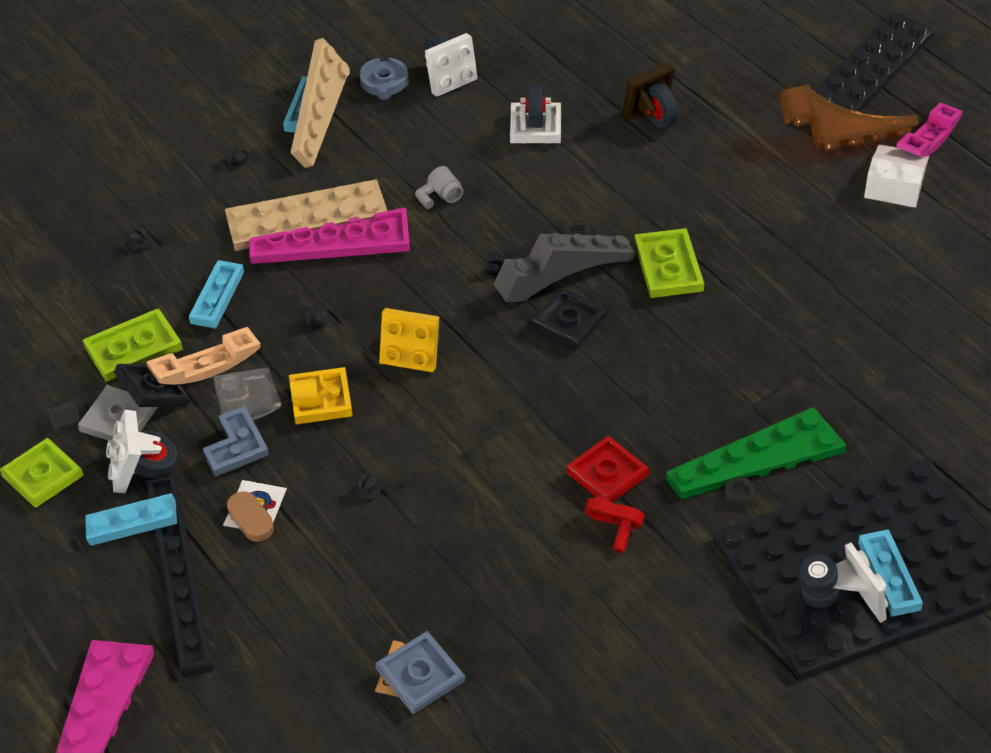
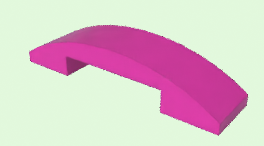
(933, 132)

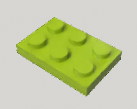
(668, 263)
(132, 343)

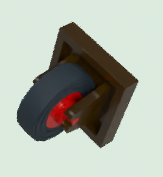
(653, 96)

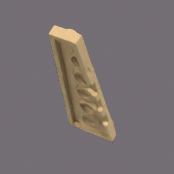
(321, 93)

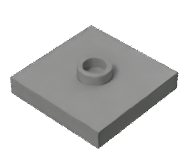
(108, 409)

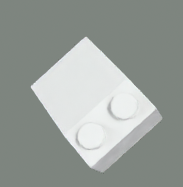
(895, 176)

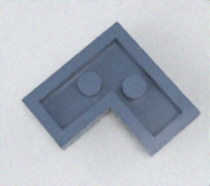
(241, 446)

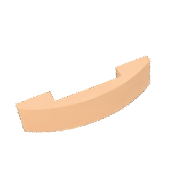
(207, 363)

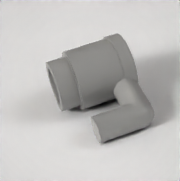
(444, 184)

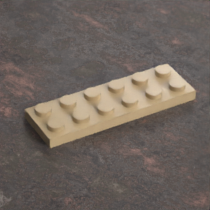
(304, 210)

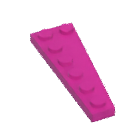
(375, 235)
(103, 694)

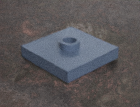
(420, 672)

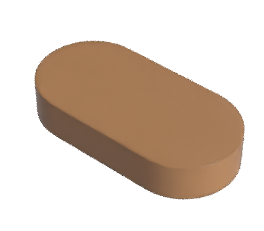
(250, 516)

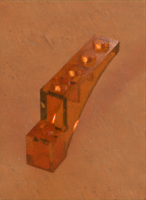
(835, 124)

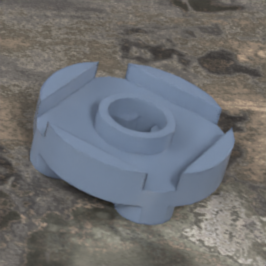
(383, 77)

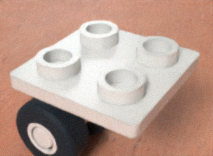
(823, 579)

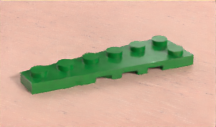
(777, 446)

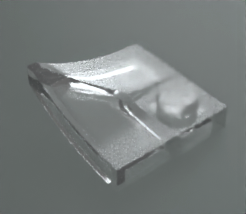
(248, 389)

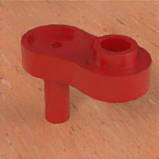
(626, 517)

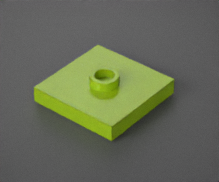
(41, 472)

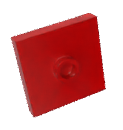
(607, 469)

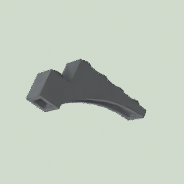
(555, 258)

